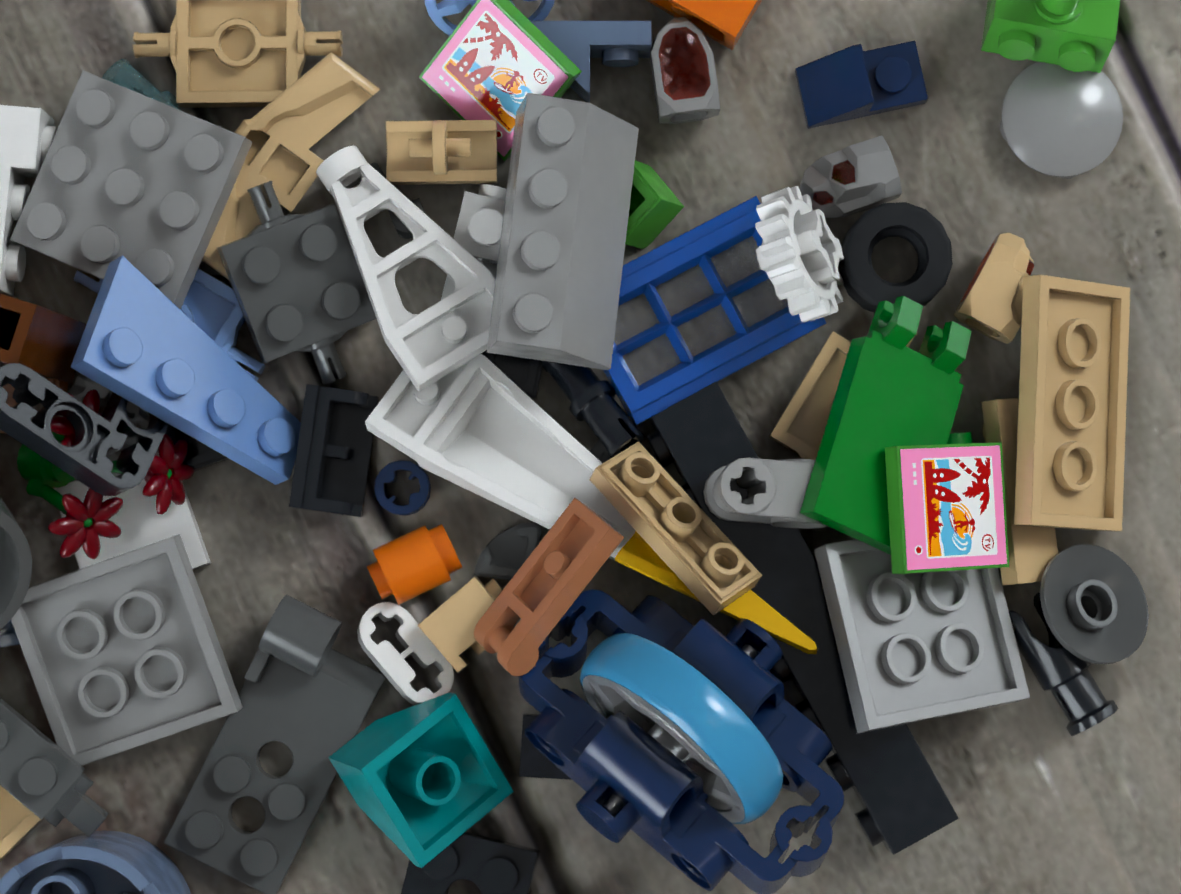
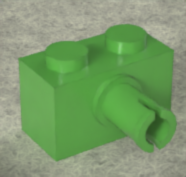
(1052, 31)

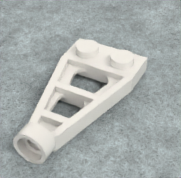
(445, 333)

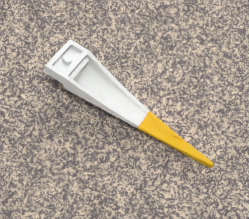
(507, 449)

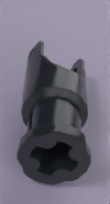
(1063, 675)

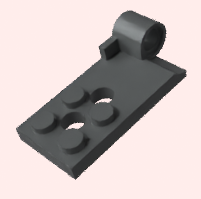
(291, 695)

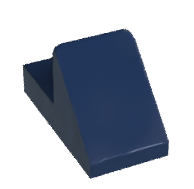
(861, 83)

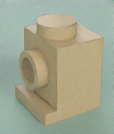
(454, 622)

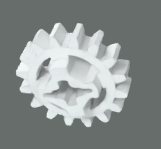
(799, 254)

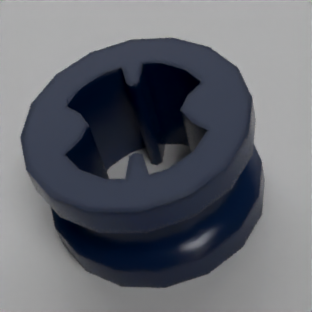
(389, 475)

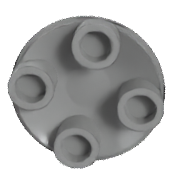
(1061, 119)

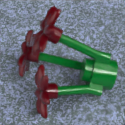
(90, 518)

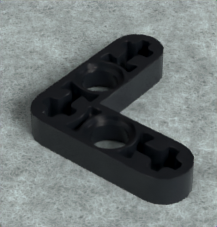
(94, 434)

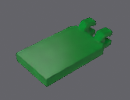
(883, 401)

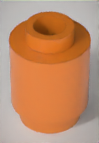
(414, 563)

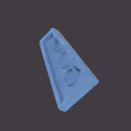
(174, 370)

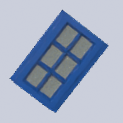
(696, 314)

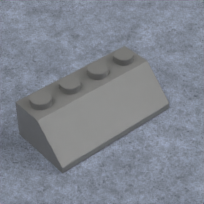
(563, 233)

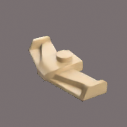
(282, 142)

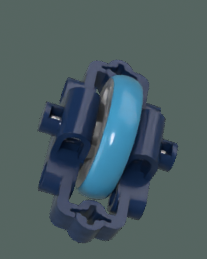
(682, 739)

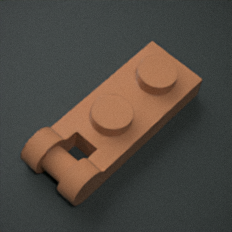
(546, 587)

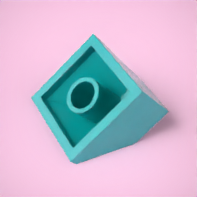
(422, 776)

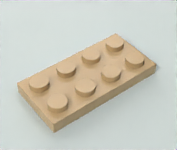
(1072, 404)

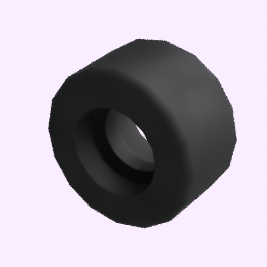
(900, 221)

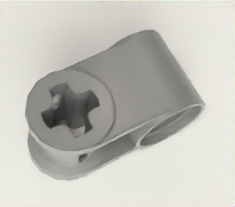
(773, 488)

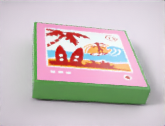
(493, 64)
(946, 507)

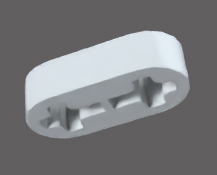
(394, 664)

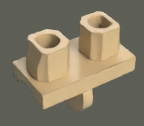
(441, 152)

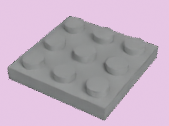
(131, 184)
(918, 640)
(124, 652)

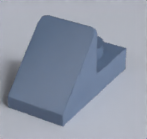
(613, 41)

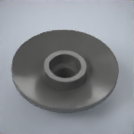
(1112, 601)

